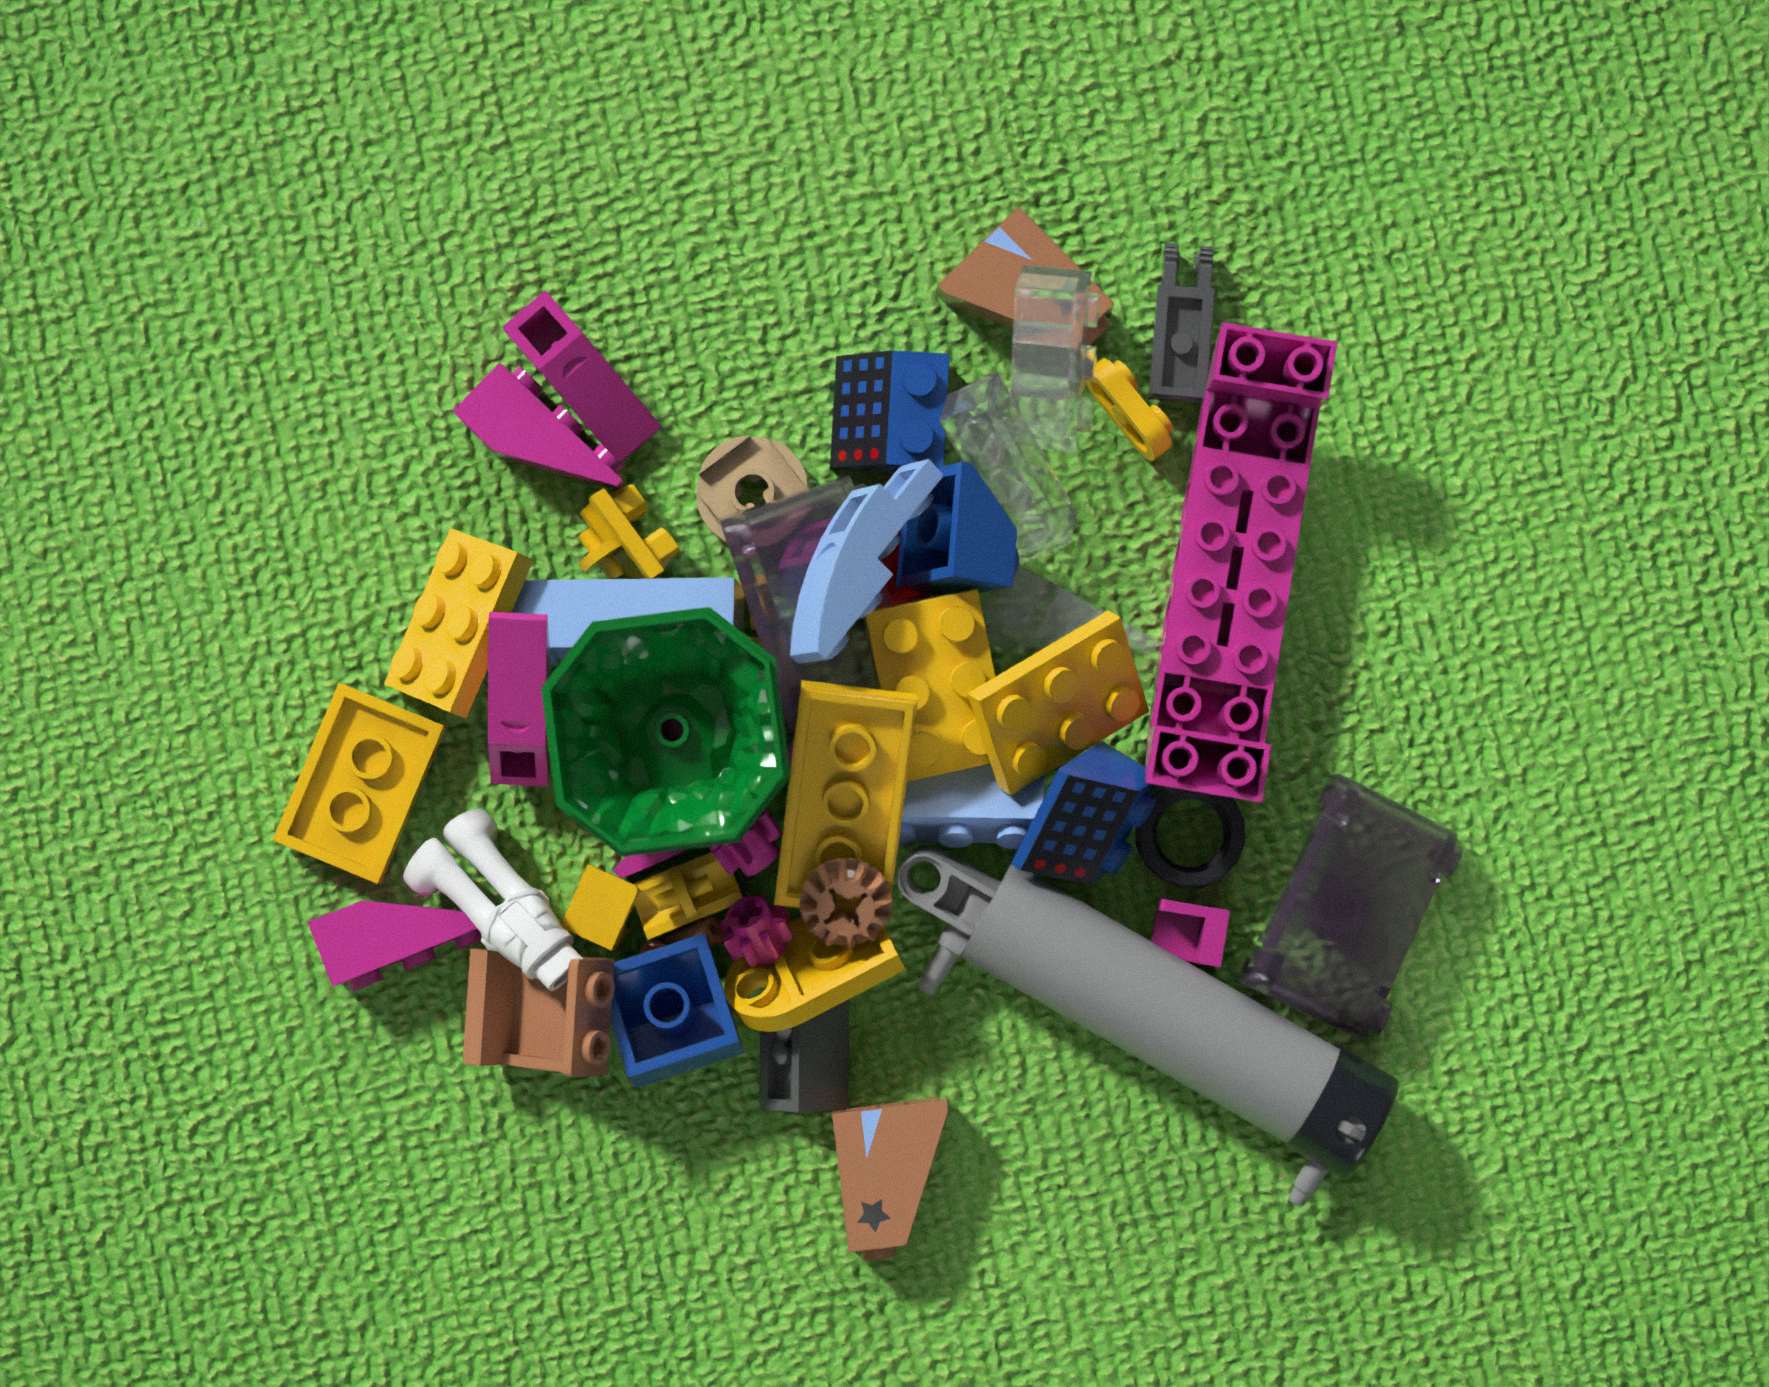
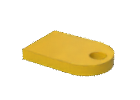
(808, 978)

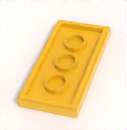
(845, 783)

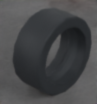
(1208, 872)

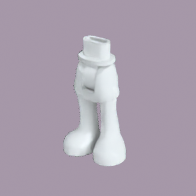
(521, 926)

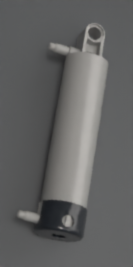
(1158, 1010)

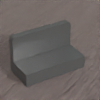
(807, 1064)

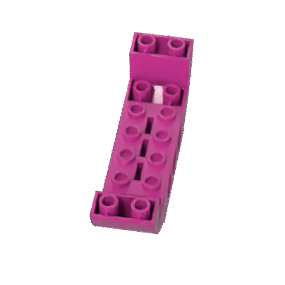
(1235, 562)

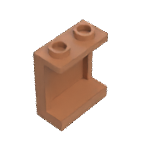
(530, 1027)

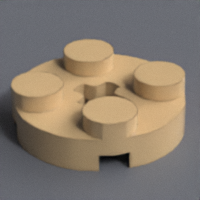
(743, 459)

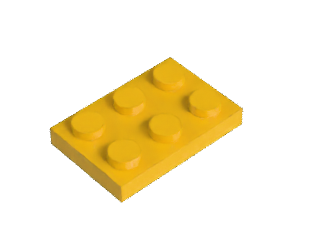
(447, 637)
(941, 654)
(1058, 702)
(359, 783)

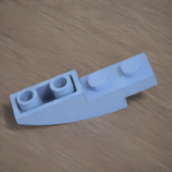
(846, 566)

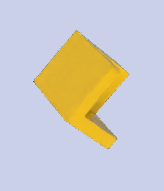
(601, 908)

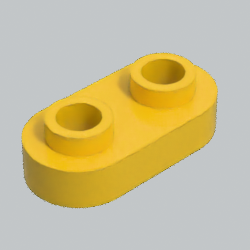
(1142, 425)

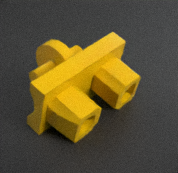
(616, 544)
(684, 895)

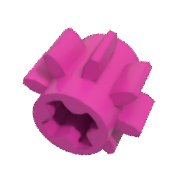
(753, 851)
(756, 930)

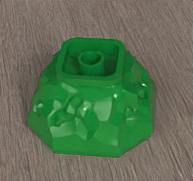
(609, 745)

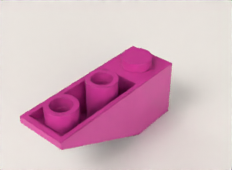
(581, 376)
(522, 429)
(516, 719)
(378, 934)

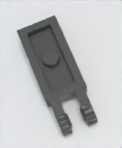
(1182, 331)

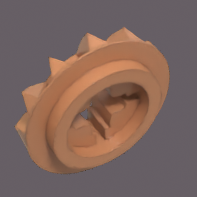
(850, 879)

